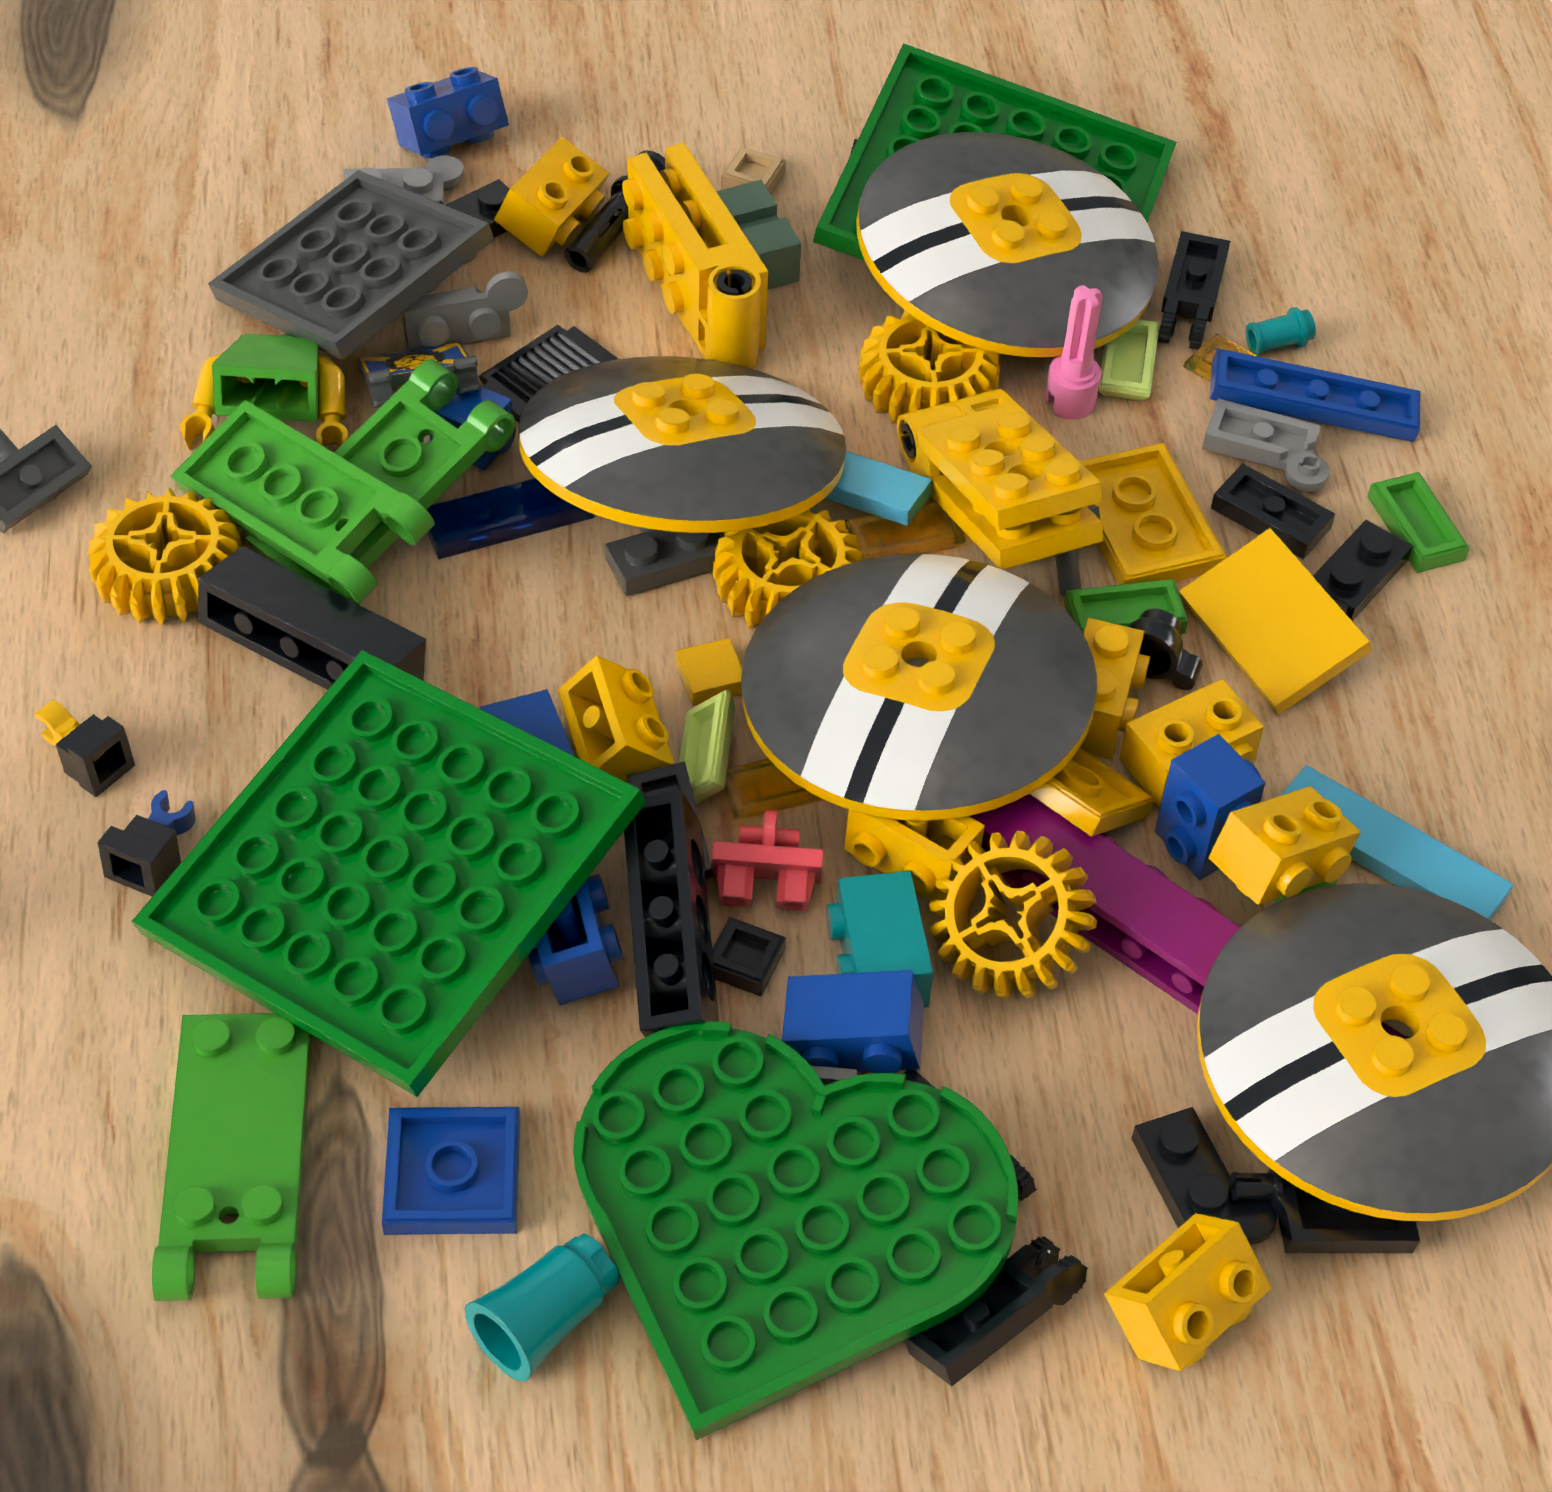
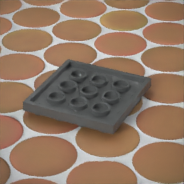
(351, 263)

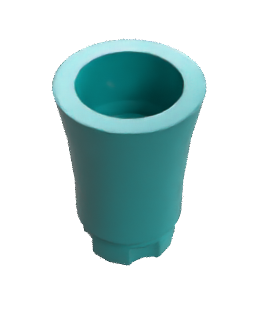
(541, 1305)

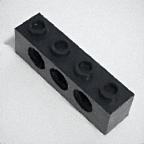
(670, 915)

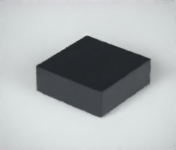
(747, 956)

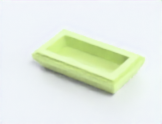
(1130, 362)
(707, 744)

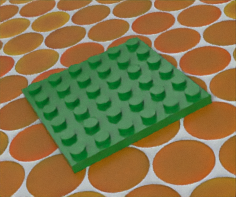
(942, 97)
(390, 869)

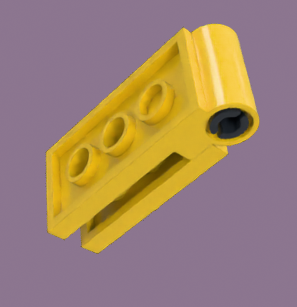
(697, 256)
(1002, 478)

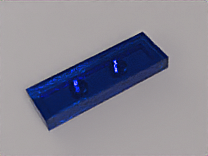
(498, 517)

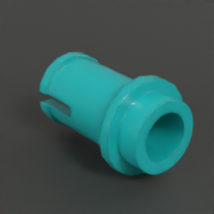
(1281, 331)

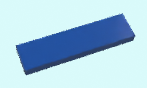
(1316, 395)

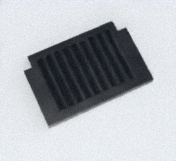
(540, 363)

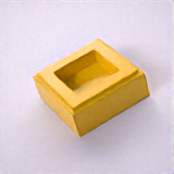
(709, 670)

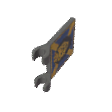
(396, 368)

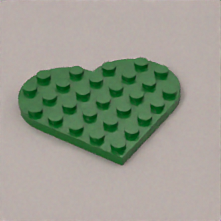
(783, 1216)

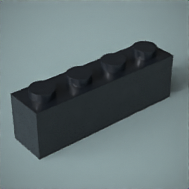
(299, 620)

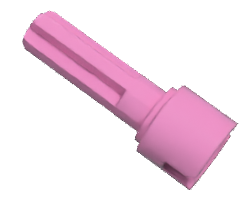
(1075, 376)

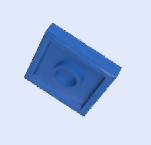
(451, 1171)

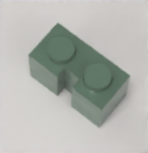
(769, 236)

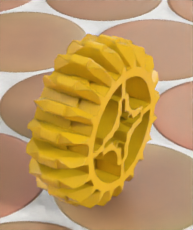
(916, 367)
(156, 551)
(782, 560)
(1036, 902)

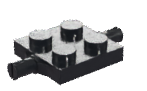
(1321, 1227)

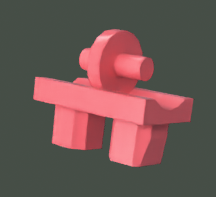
(793, 867)

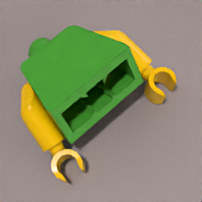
(276, 375)

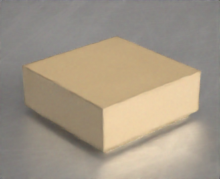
(753, 166)

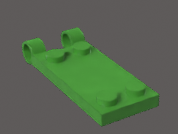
(394, 451)
(298, 497)
(235, 1150)

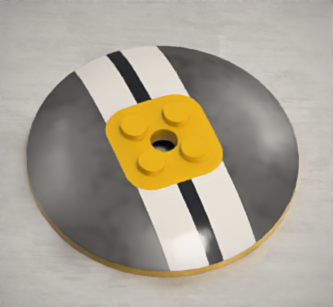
(951, 251)
(681, 444)
(931, 742)
(1368, 1116)

